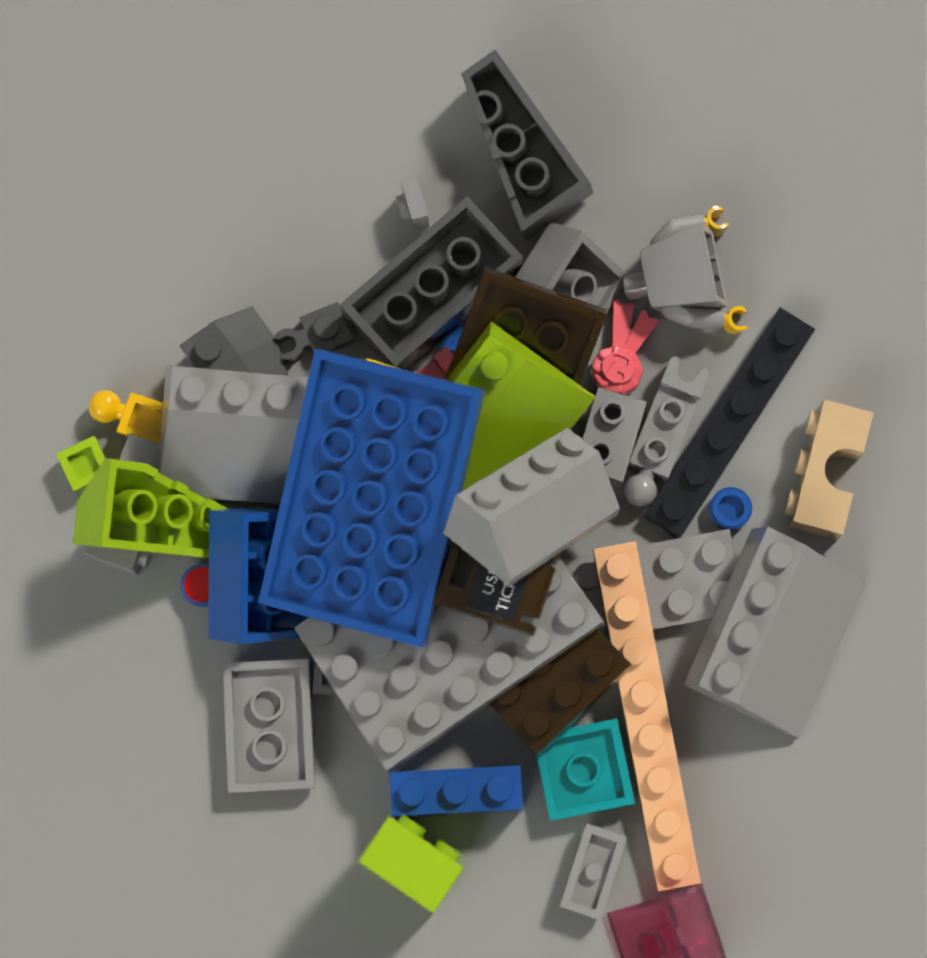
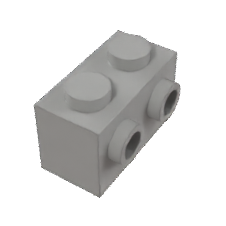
(612, 430)

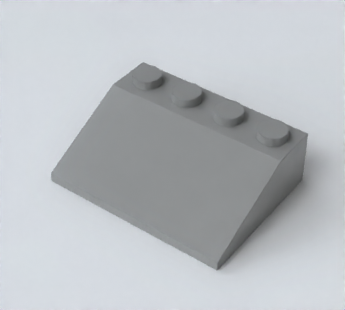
(229, 431)
(775, 631)

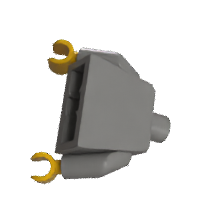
(685, 274)

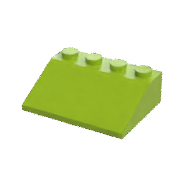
(522, 400)

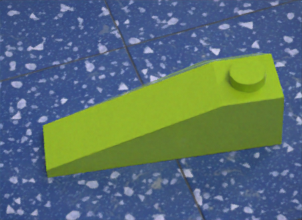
(142, 511)

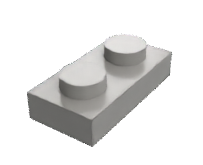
(593, 871)

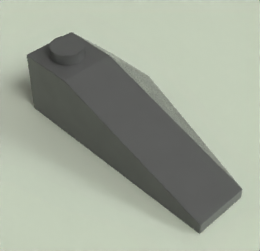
(236, 344)

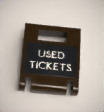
(493, 600)

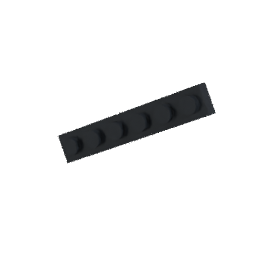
(729, 423)

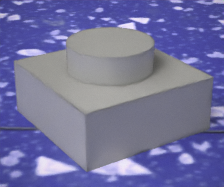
(412, 204)

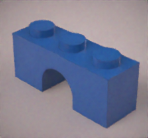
(456, 791)

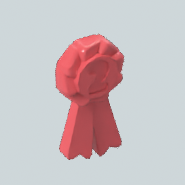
(618, 366)

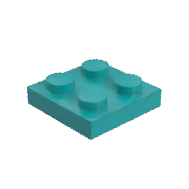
(585, 771)

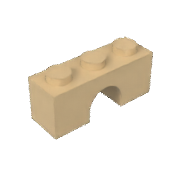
(816, 503)

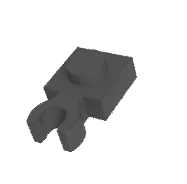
(321, 330)

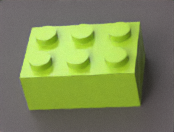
(412, 863)

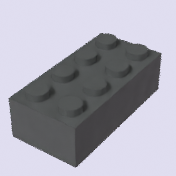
(429, 285)

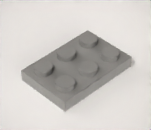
(268, 726)

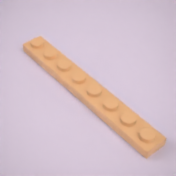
(647, 717)

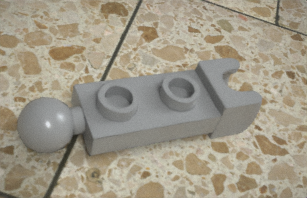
(663, 432)

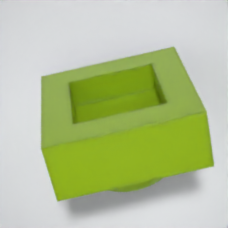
(81, 462)

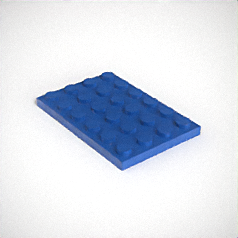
(370, 496)

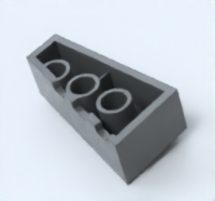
(529, 156)

